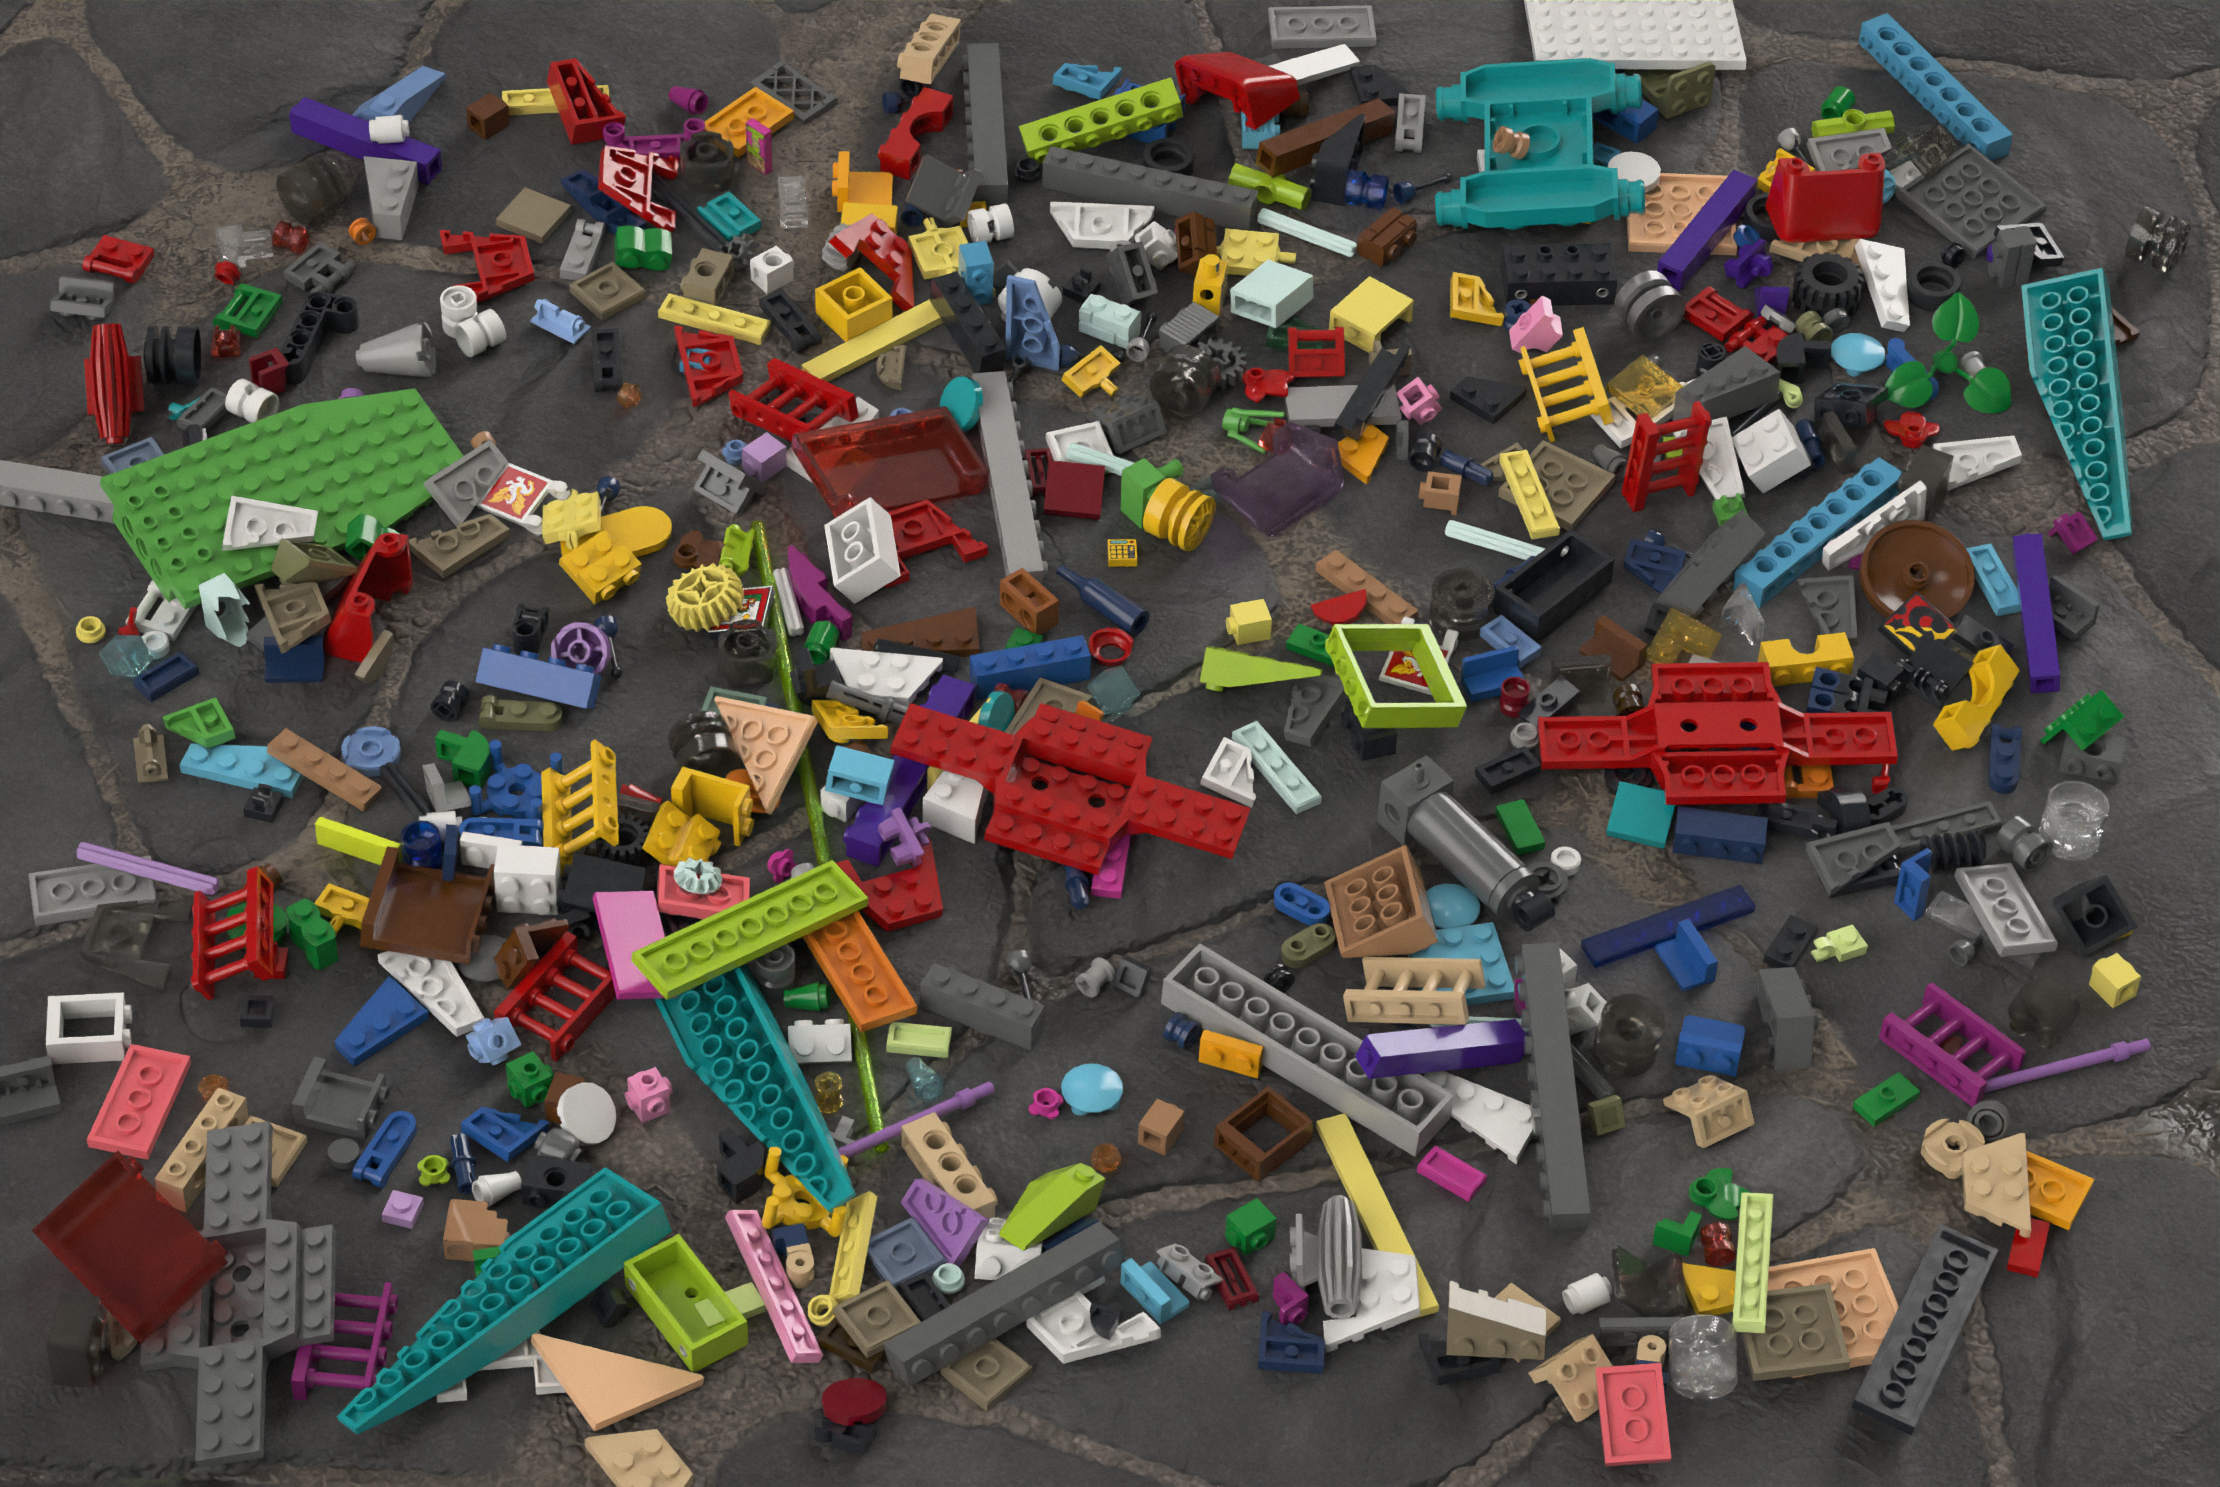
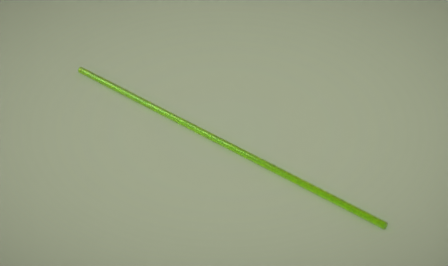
(815, 815)

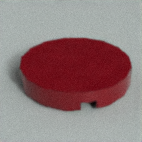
(854, 1401)

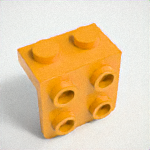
(859, 186)
(1230, 1054)

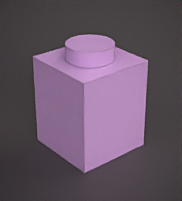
(764, 457)

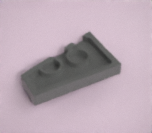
(1831, 604)
(1312, 707)
(1851, 854)

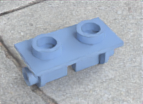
(559, 322)

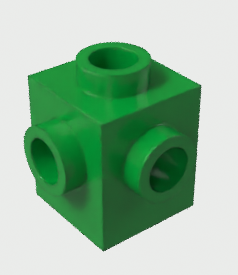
(529, 1079)

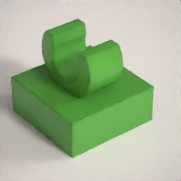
(1727, 507)

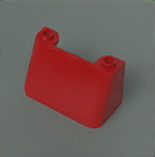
(1252, 86)
(1826, 203)
(378, 576)

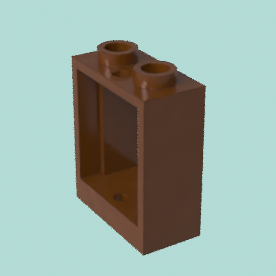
(1244, 1152)

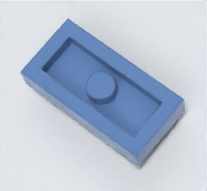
(1503, 634)

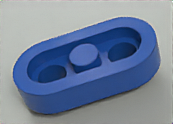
(1303, 904)

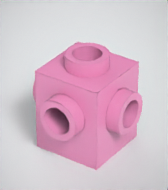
(1419, 401)
(649, 1094)

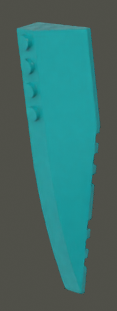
(2079, 383)
(746, 1061)
(562, 1250)

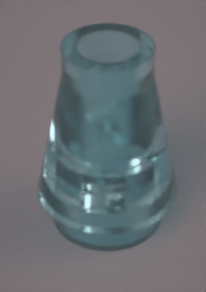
(925, 1082)

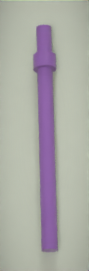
(2116, 1052)
(962, 1100)

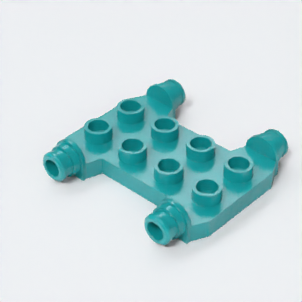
(1558, 174)

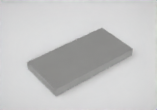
(1321, 26)
(1325, 403)
(77, 891)
(2005, 909)

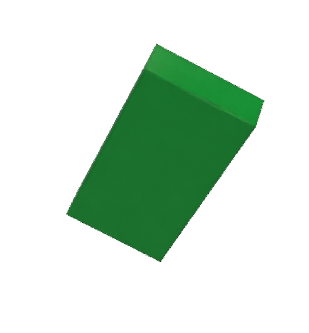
(1520, 827)

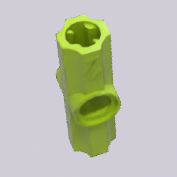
(1853, 121)
(1270, 188)

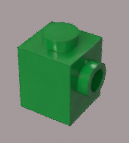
(1250, 1227)

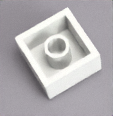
(1770, 451)
(527, 879)

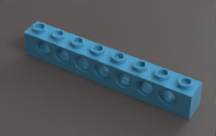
(1934, 87)
(1804, 541)

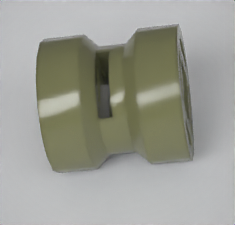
(1811, 326)

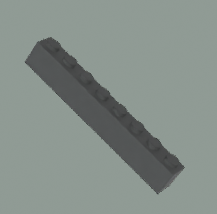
(985, 121)
(1147, 186)
(1004, 1303)

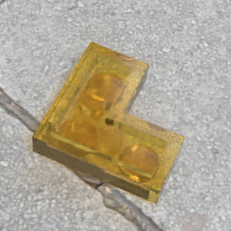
(1679, 633)

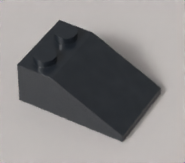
(1335, 160)

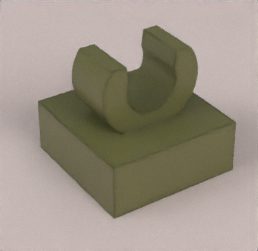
(1606, 1115)

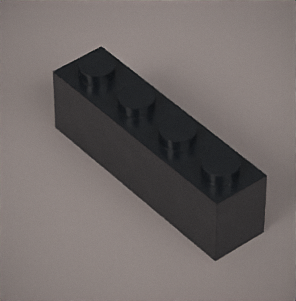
(967, 323)

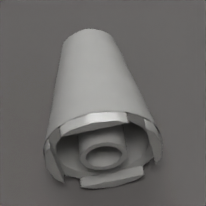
(400, 352)

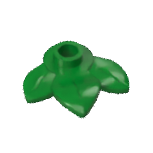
(1720, 1195)

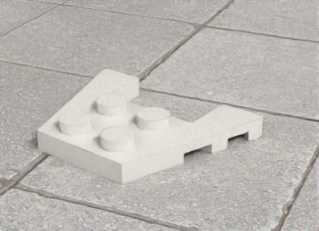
(1386, 1298)
(1069, 1334)
(520, 1356)

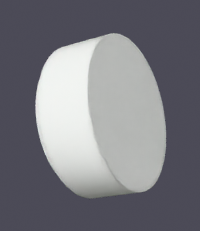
(157, 643)
(1567, 859)

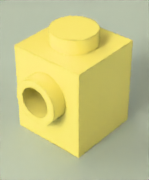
(1249, 622)
(2114, 980)

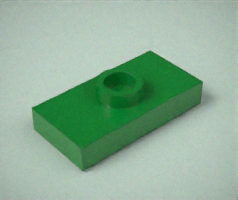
(1309, 643)
(1886, 1099)

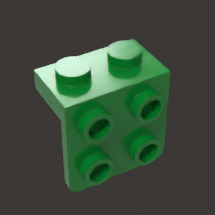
(2085, 720)

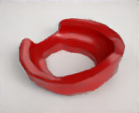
(1111, 637)

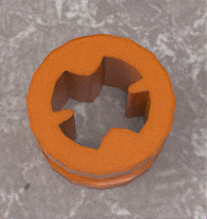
(356, 228)

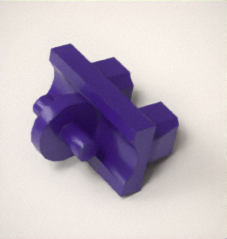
(1751, 262)

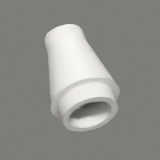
(495, 1187)

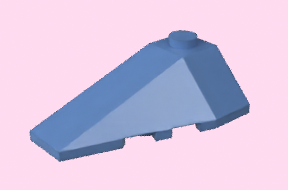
(404, 96)
(1029, 325)

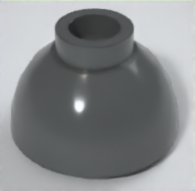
(1991, 1119)

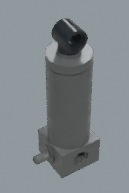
(1421, 808)

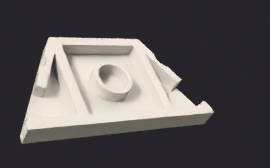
(1100, 224)
(885, 673)

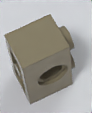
(708, 277)

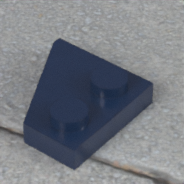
(1653, 563)
(1289, 1347)

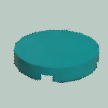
(963, 399)
(998, 712)

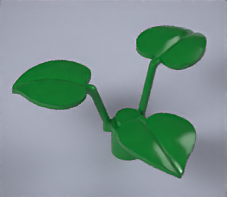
(1952, 321)

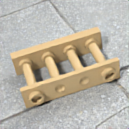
(1414, 1006)

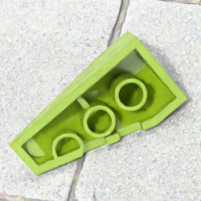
(1236, 668)
(1052, 1204)

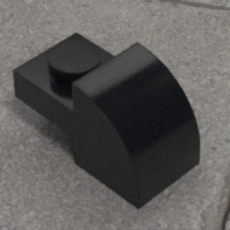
(1847, 807)

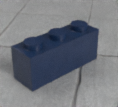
(1720, 835)

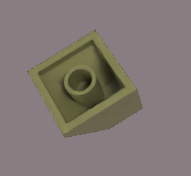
(309, 562)

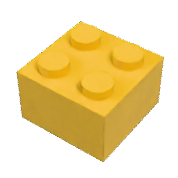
(853, 304)

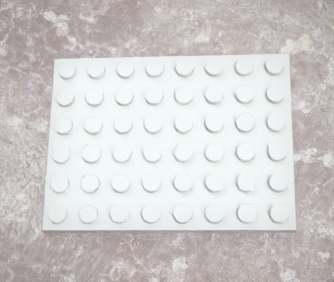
(1637, 32)

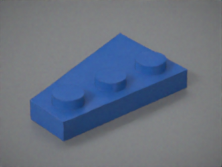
(380, 1022)

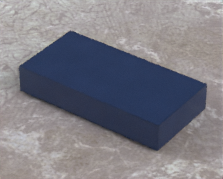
(166, 676)
(450, 852)

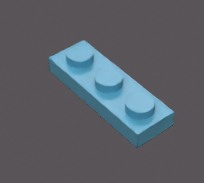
(1994, 580)

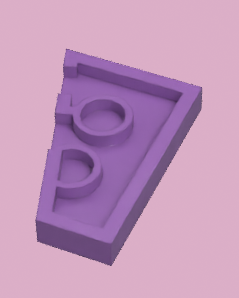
(944, 1219)

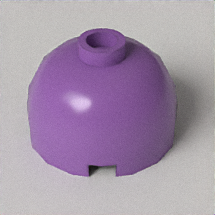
(582, 645)

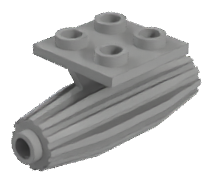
(1330, 1257)

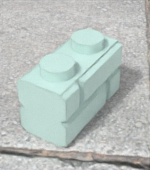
(1109, 320)

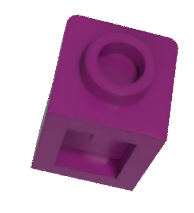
(2073, 531)
(1290, 1299)

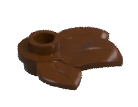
(696, 551)

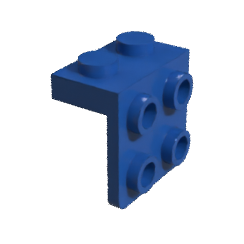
(1710, 1045)

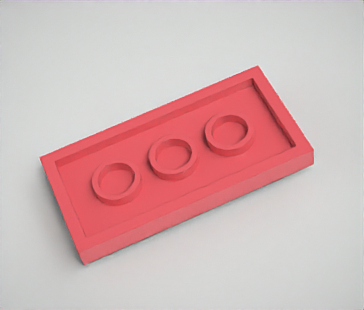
(139, 1101)

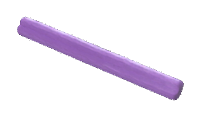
(147, 868)

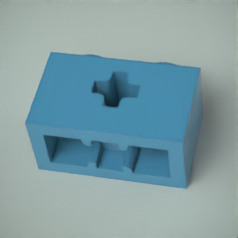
(977, 270)

